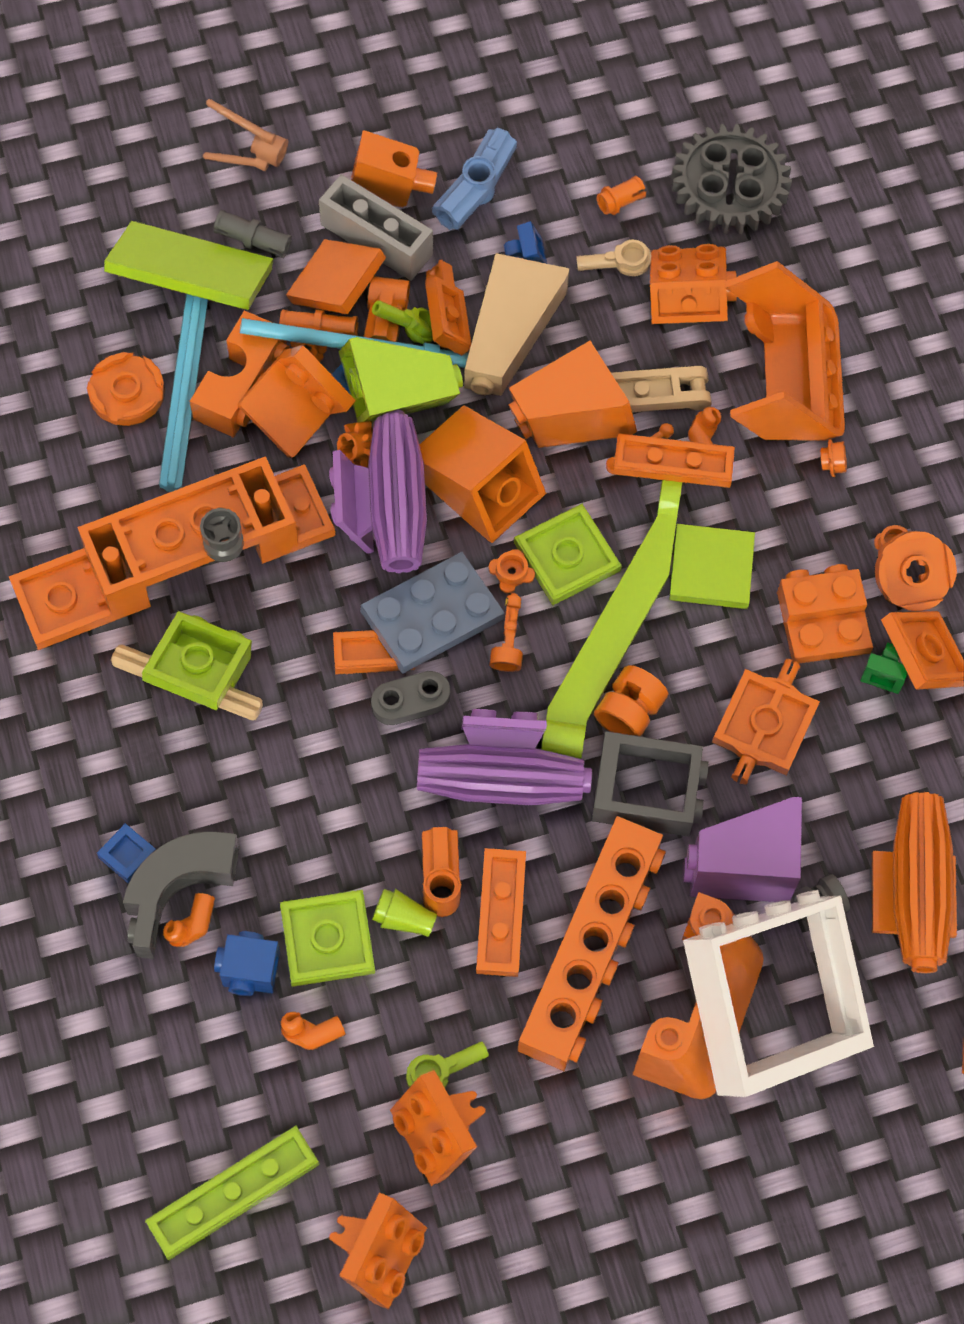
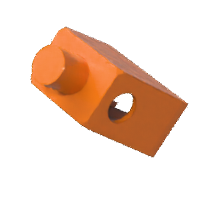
(390, 169)

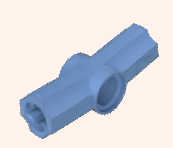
(465, 193)

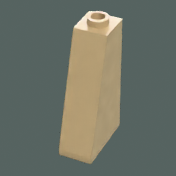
(512, 317)

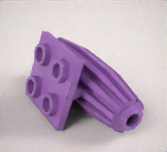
(385, 496)
(502, 764)

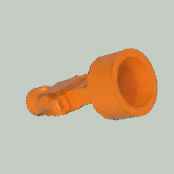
(507, 657)

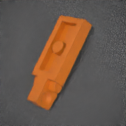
(447, 309)

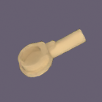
(630, 258)

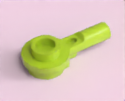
(415, 321)
(445, 1066)

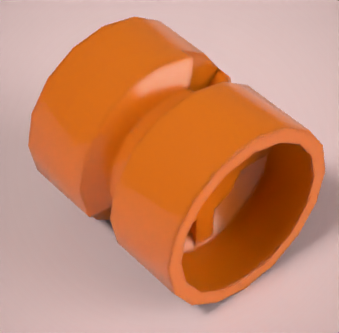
(633, 699)

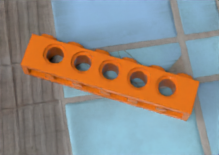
(624, 844)

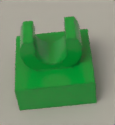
(885, 670)

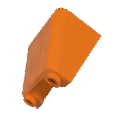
(677, 1050)

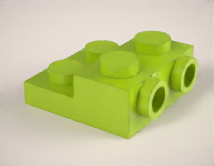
(198, 660)

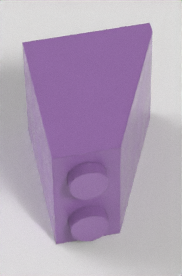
(749, 855)

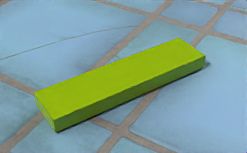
(232, 1192)

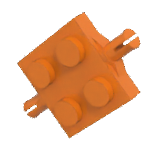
(765, 721)

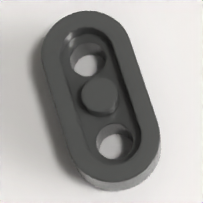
(412, 699)

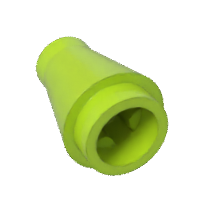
(402, 913)

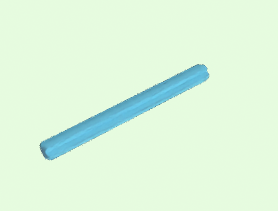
(183, 389)

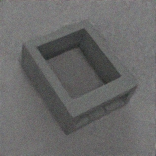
(649, 817)

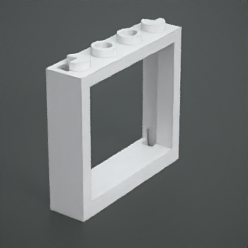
(839, 985)

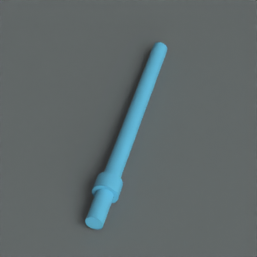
(327, 338)

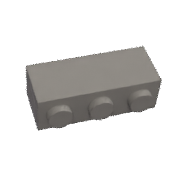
(372, 222)

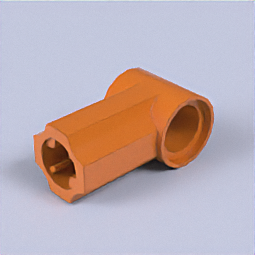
(390, 291)
(441, 868)

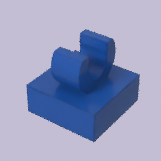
(529, 246)

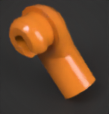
(704, 425)
(185, 931)
(308, 1034)

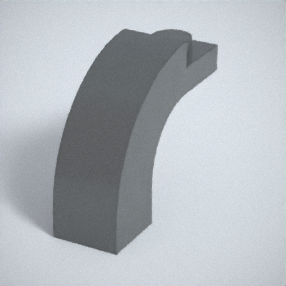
(173, 866)

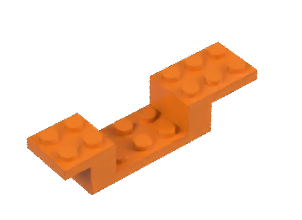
(162, 541)

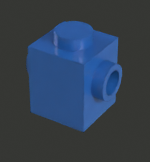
(248, 963)

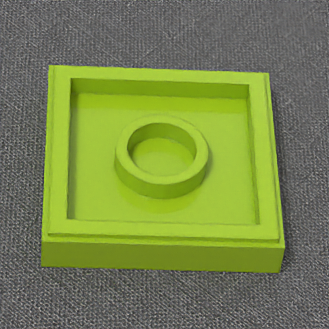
(567, 554)
(712, 566)
(327, 938)

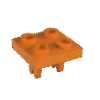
(436, 1125)
(379, 1249)

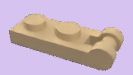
(661, 388)

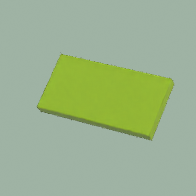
(188, 265)

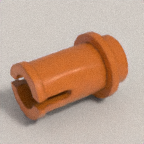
(614, 198)

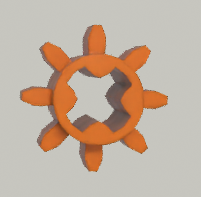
(356, 442)

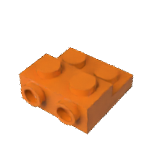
(824, 614)

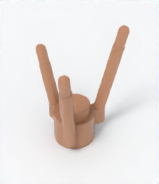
(266, 145)

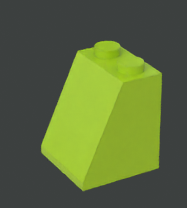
(396, 378)

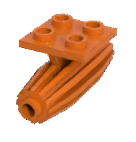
(917, 884)

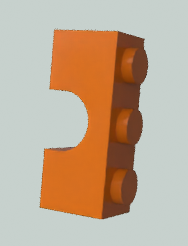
(218, 396)

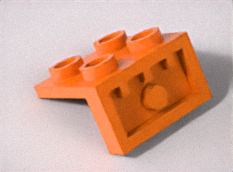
(688, 284)
(294, 399)

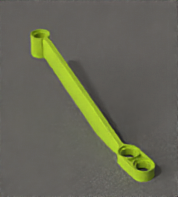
(613, 631)

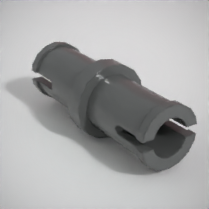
(252, 233)

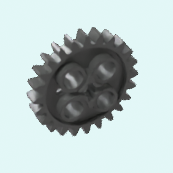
(765, 181)

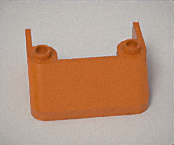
(800, 357)

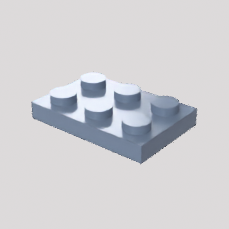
(432, 612)

